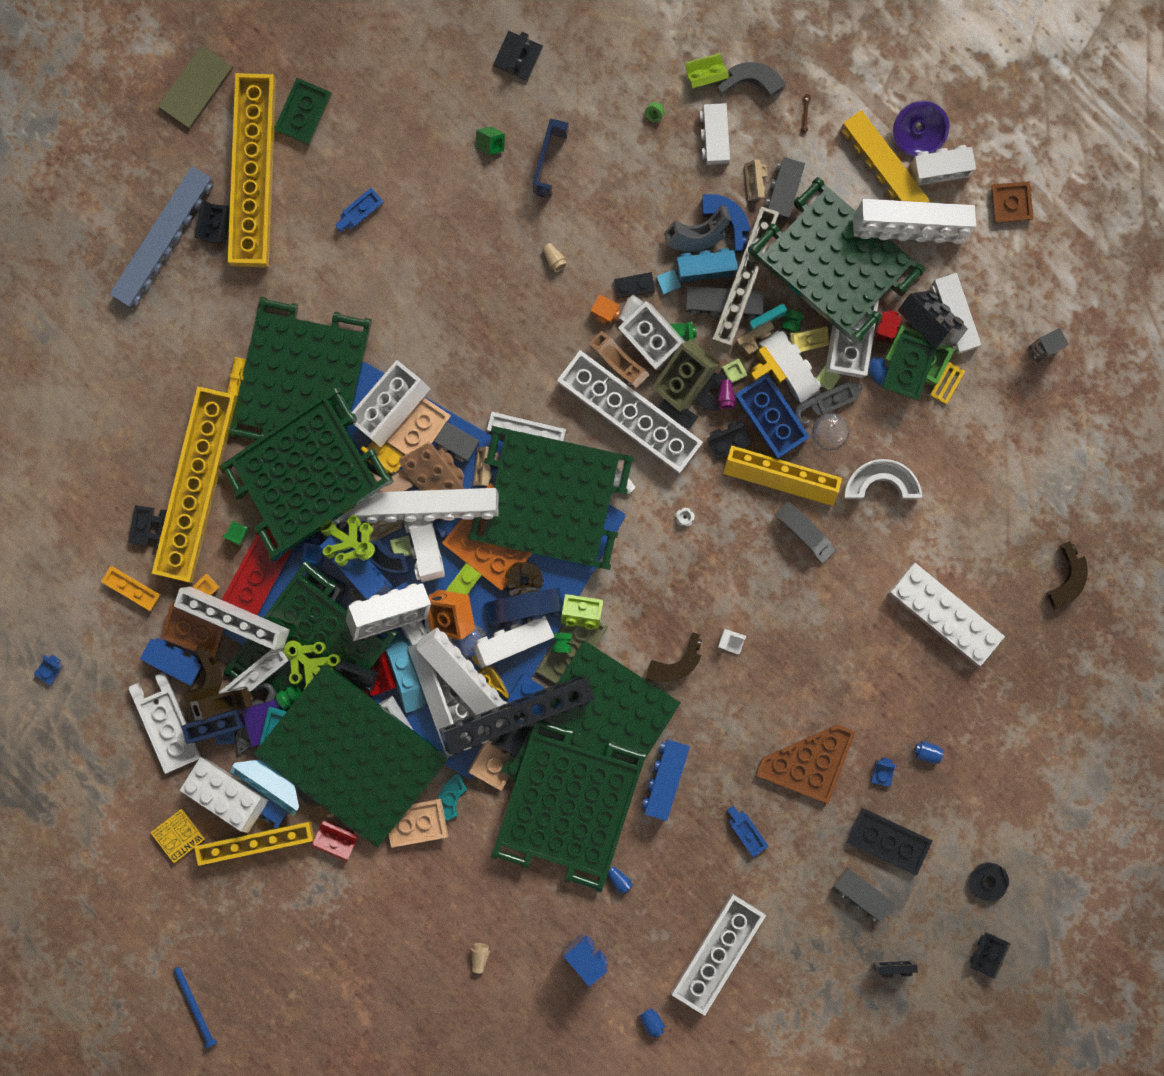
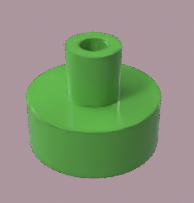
(654, 112)

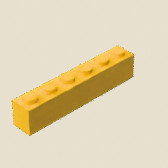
(882, 159)
(782, 475)
(254, 843)

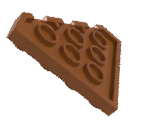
(810, 764)

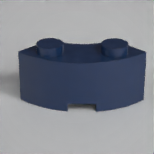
(388, 560)

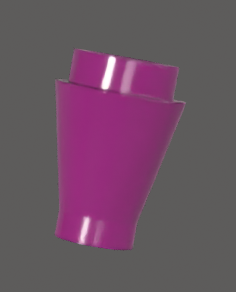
(726, 395)

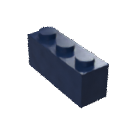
(213, 726)

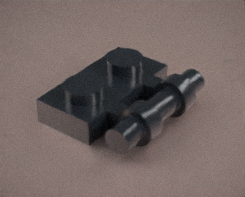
(142, 525)

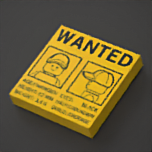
(178, 835)

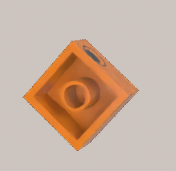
(451, 614)

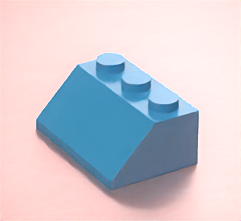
(706, 265)

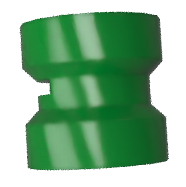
(792, 321)
(561, 642)
(288, 697)

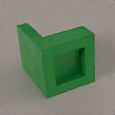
(490, 140)
(237, 533)

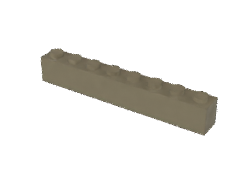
(742, 285)

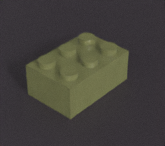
(685, 375)

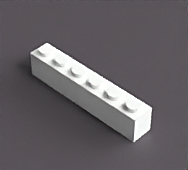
(231, 618)
(459, 673)

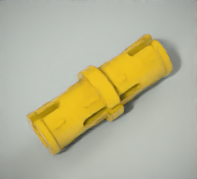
(236, 376)

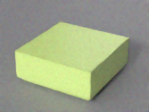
(734, 371)
(827, 379)
(401, 545)

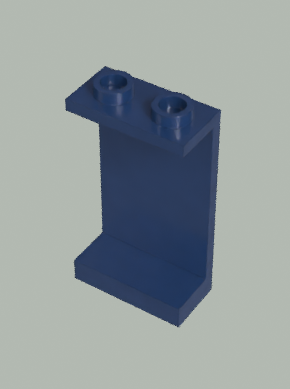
(555, 128)

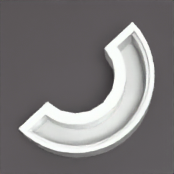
(797, 370)
(884, 470)
(425, 550)

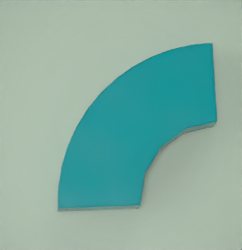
(450, 794)

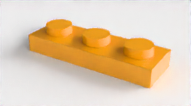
(131, 588)

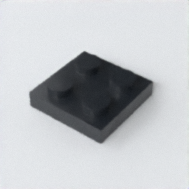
(887, 969)

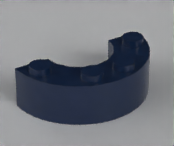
(522, 606)

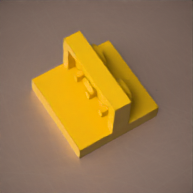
(767, 366)

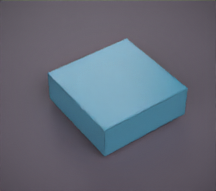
(668, 282)

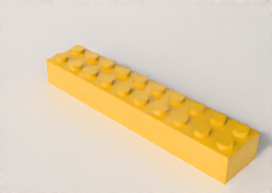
(252, 170)
(194, 484)

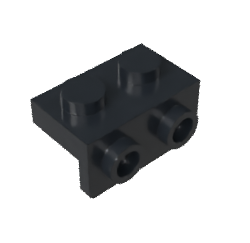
(212, 223)
(989, 955)

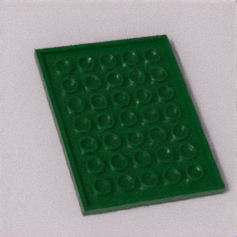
(623, 710)
(351, 755)

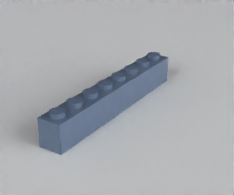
(162, 237)

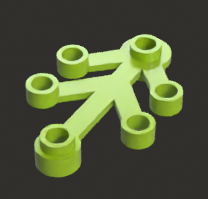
(363, 550)
(310, 665)

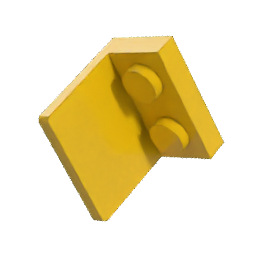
(387, 455)

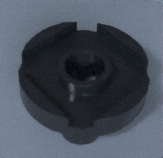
(706, 400)
(998, 887)

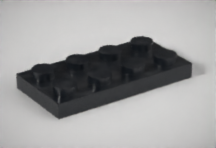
(889, 841)

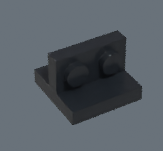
(518, 55)

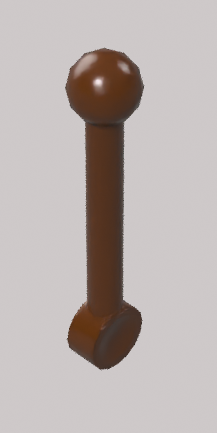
(807, 98)

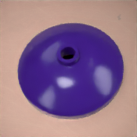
(928, 136)

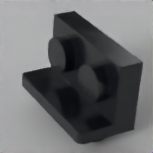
(721, 441)

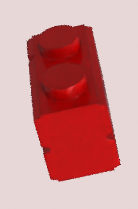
(887, 327)

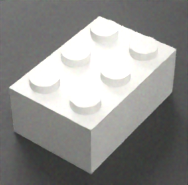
(943, 165)
(652, 335)

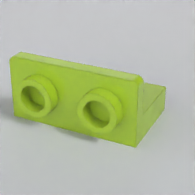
(706, 70)
(581, 611)

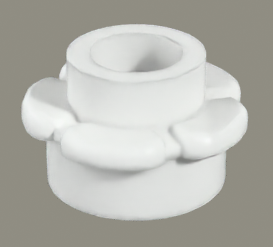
(681, 521)

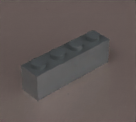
(713, 301)

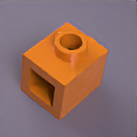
(605, 310)

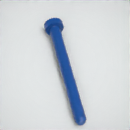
(194, 1008)

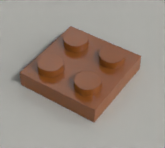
(1012, 202)

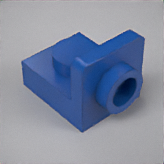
(312, 551)
(49, 669)
(883, 772)

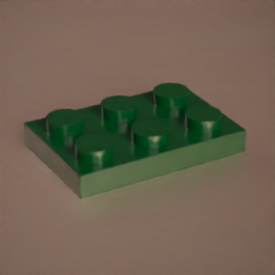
(303, 111)
(909, 367)

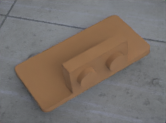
(432, 469)

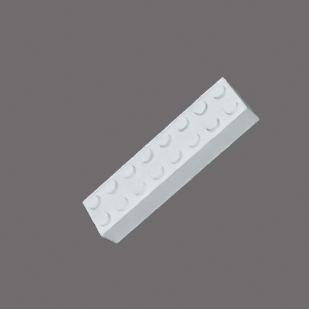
(629, 412)

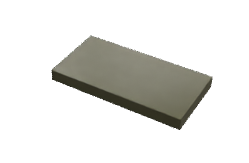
(195, 86)
(555, 663)

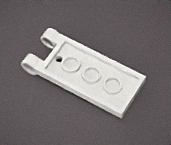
(164, 725)

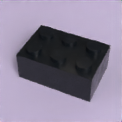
(932, 319)

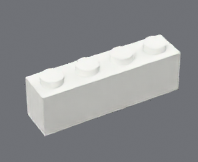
(951, 293)
(512, 642)

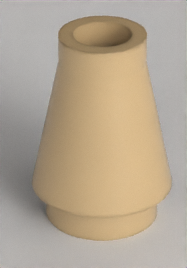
(554, 257)
(479, 957)

